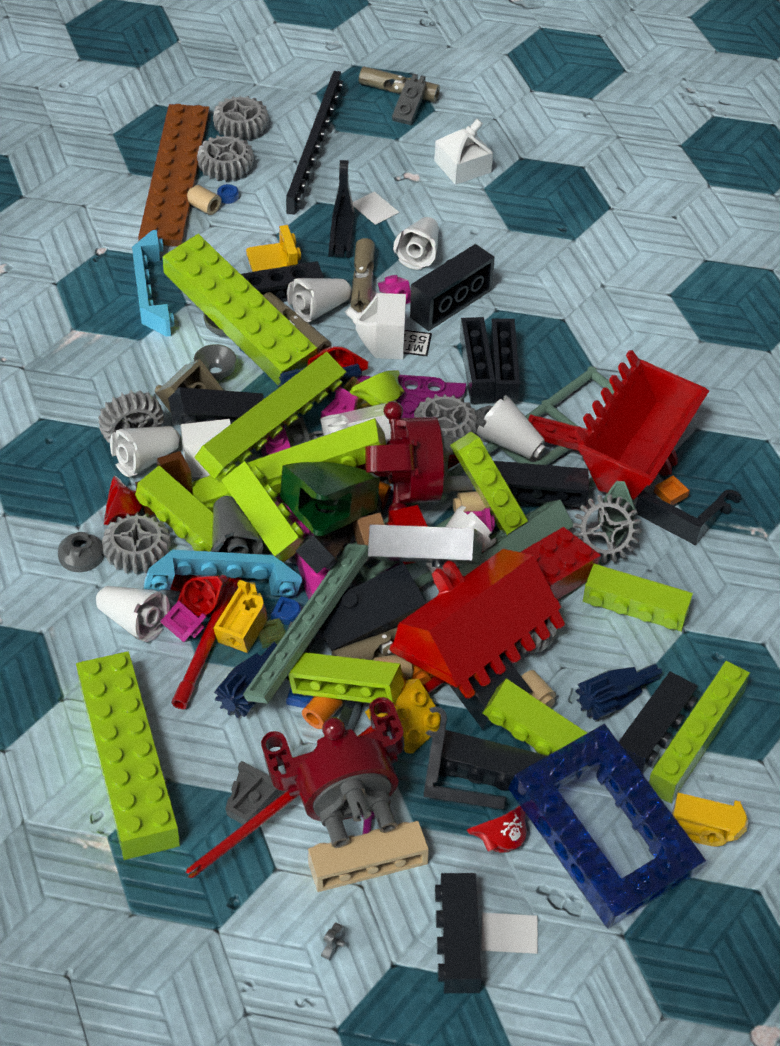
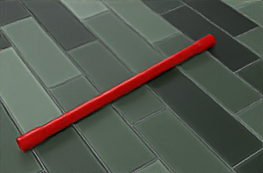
(186, 686)

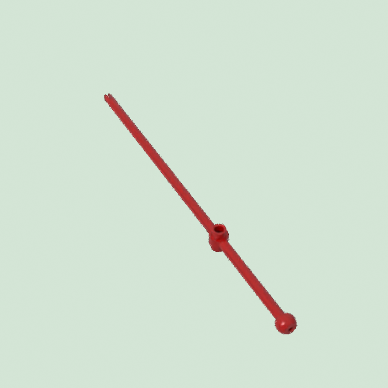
(264, 815)

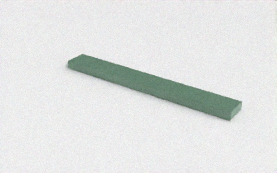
(306, 624)

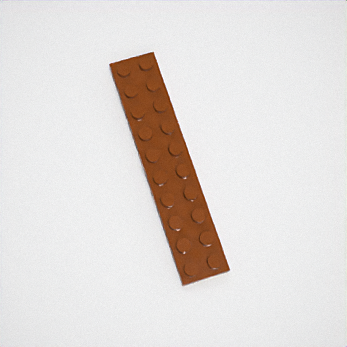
(174, 173)

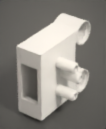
(347, 419)

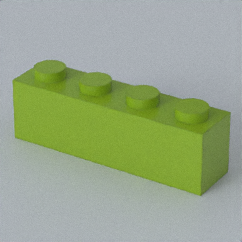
(488, 482)
(177, 508)
(264, 511)
(637, 597)
(346, 678)
(530, 719)

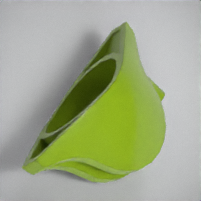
(379, 388)

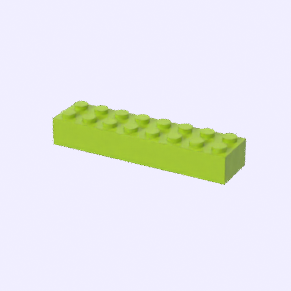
(237, 308)
(127, 756)

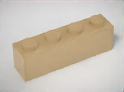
(368, 856)

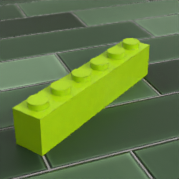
(698, 731)

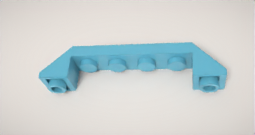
(152, 315)
(281, 578)

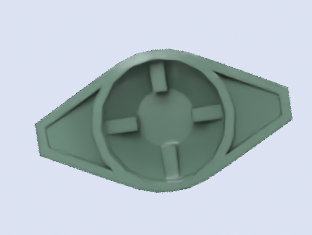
(619, 489)

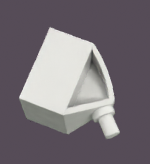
(463, 154)
(382, 325)
(194, 437)

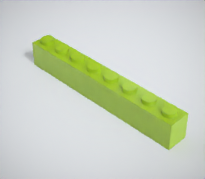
(270, 415)
(339, 447)

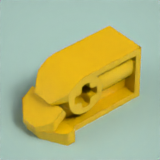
(242, 618)
(710, 821)

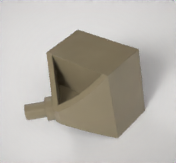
(189, 376)

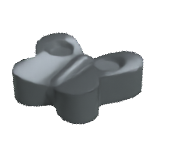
(333, 939)

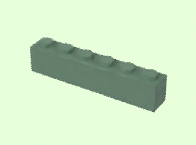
(540, 524)

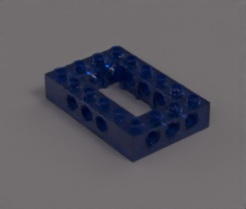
(603, 888)

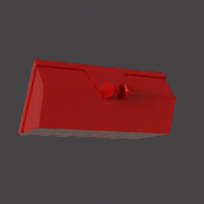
(637, 425)
(478, 619)

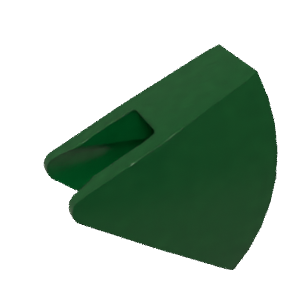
(330, 487)

